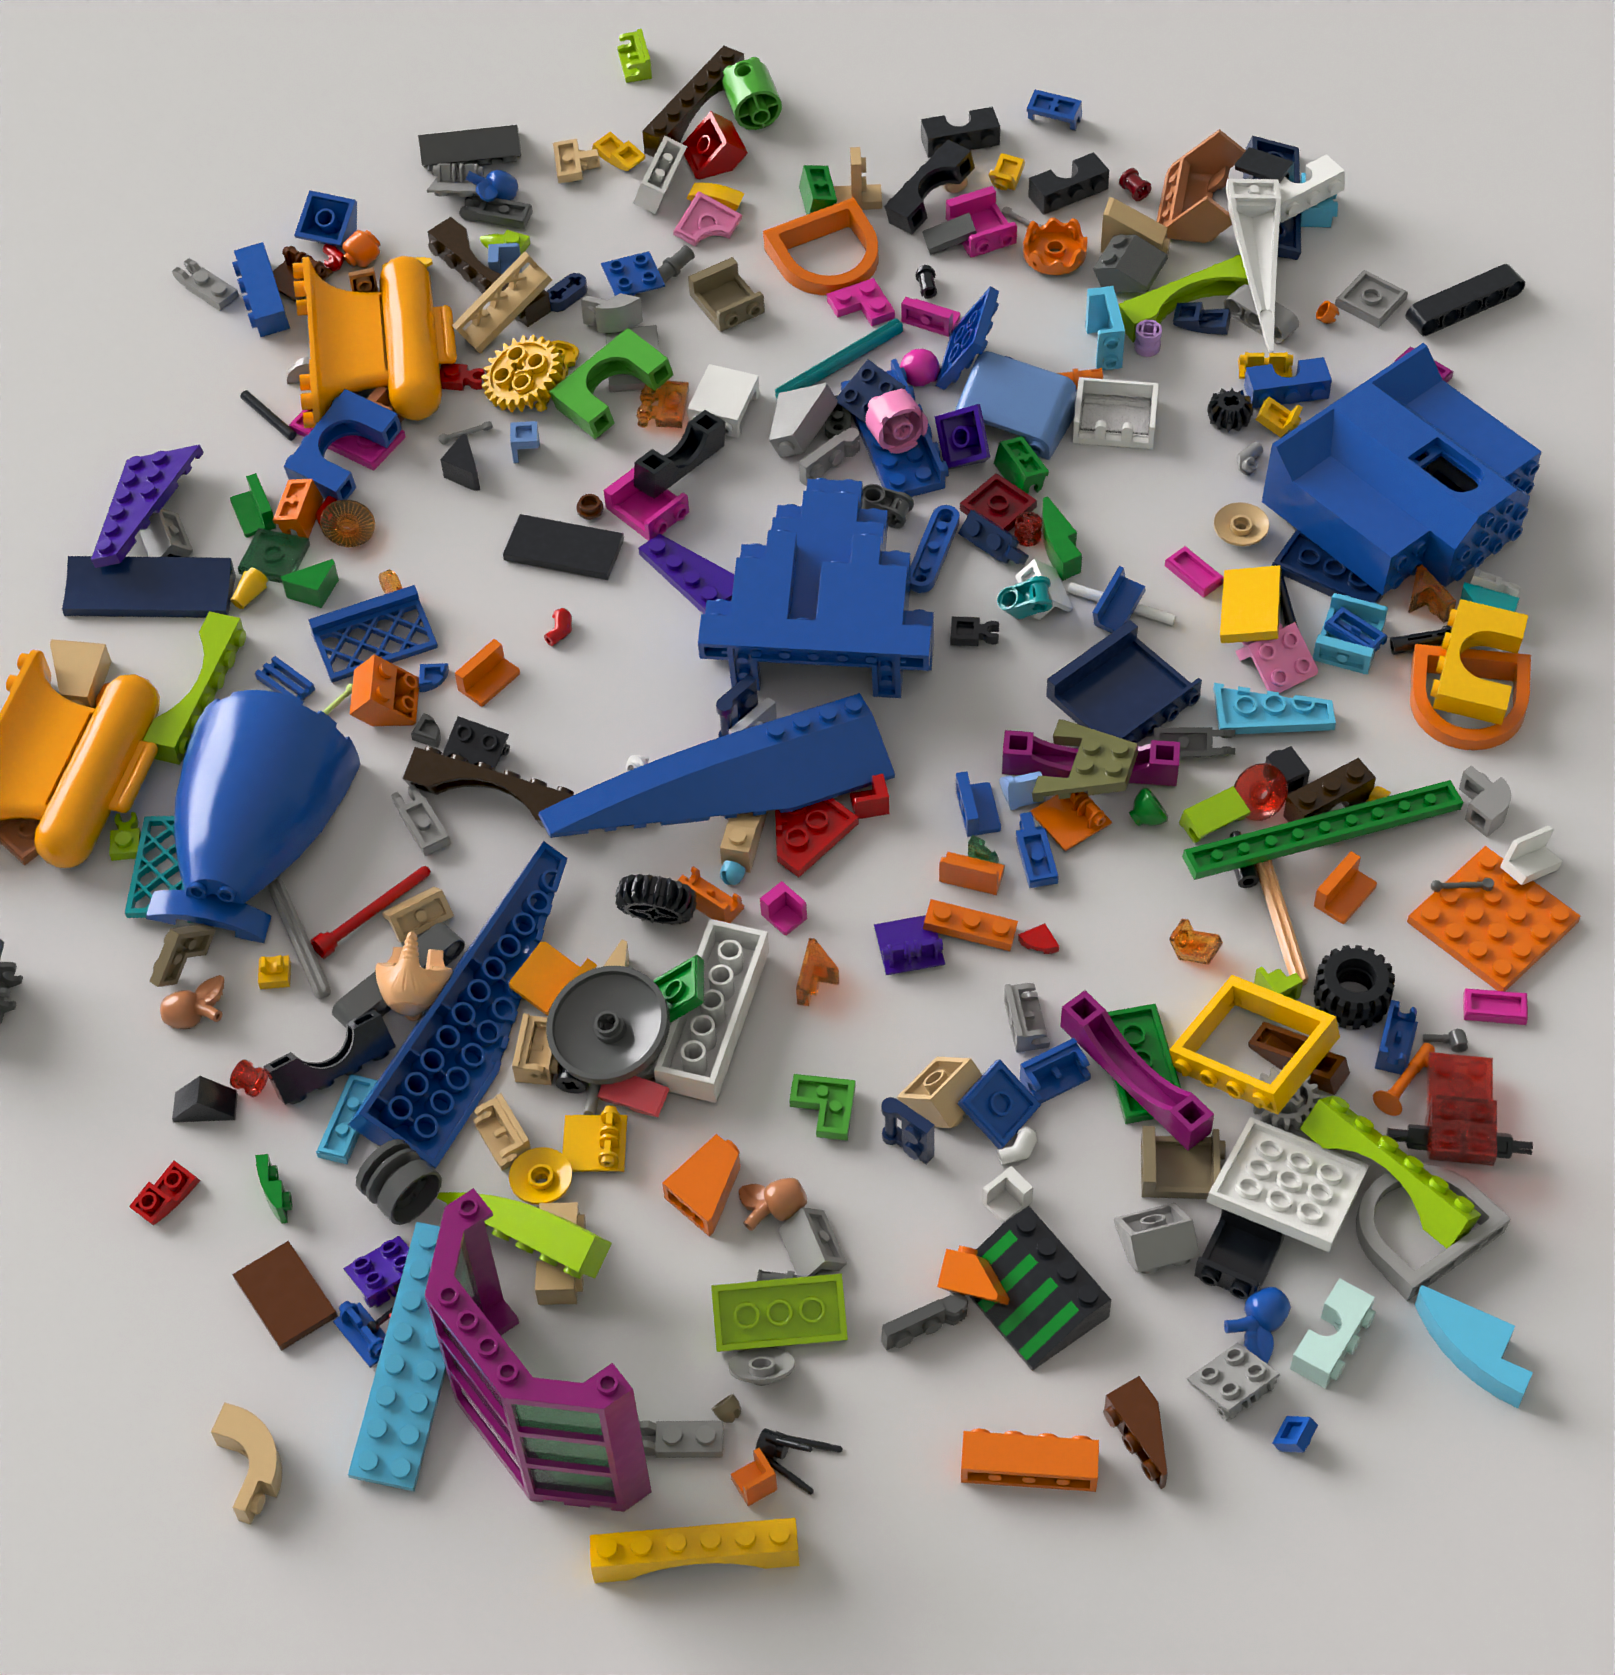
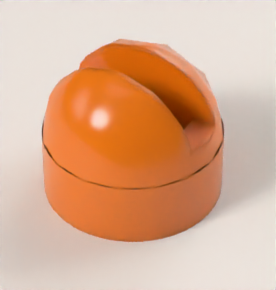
(1327, 312)

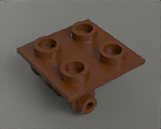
(284, 272)

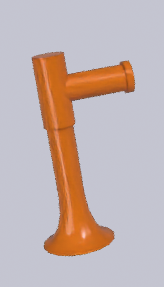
(1388, 1100)

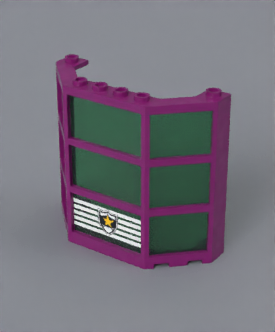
(550, 1434)

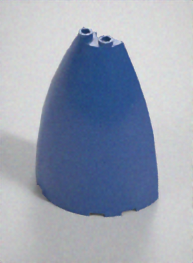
(256, 791)

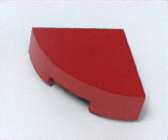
(1039, 939)

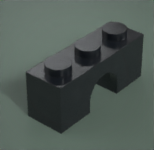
(979, 133)
(1053, 192)

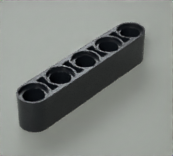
(1465, 299)

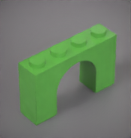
(623, 355)

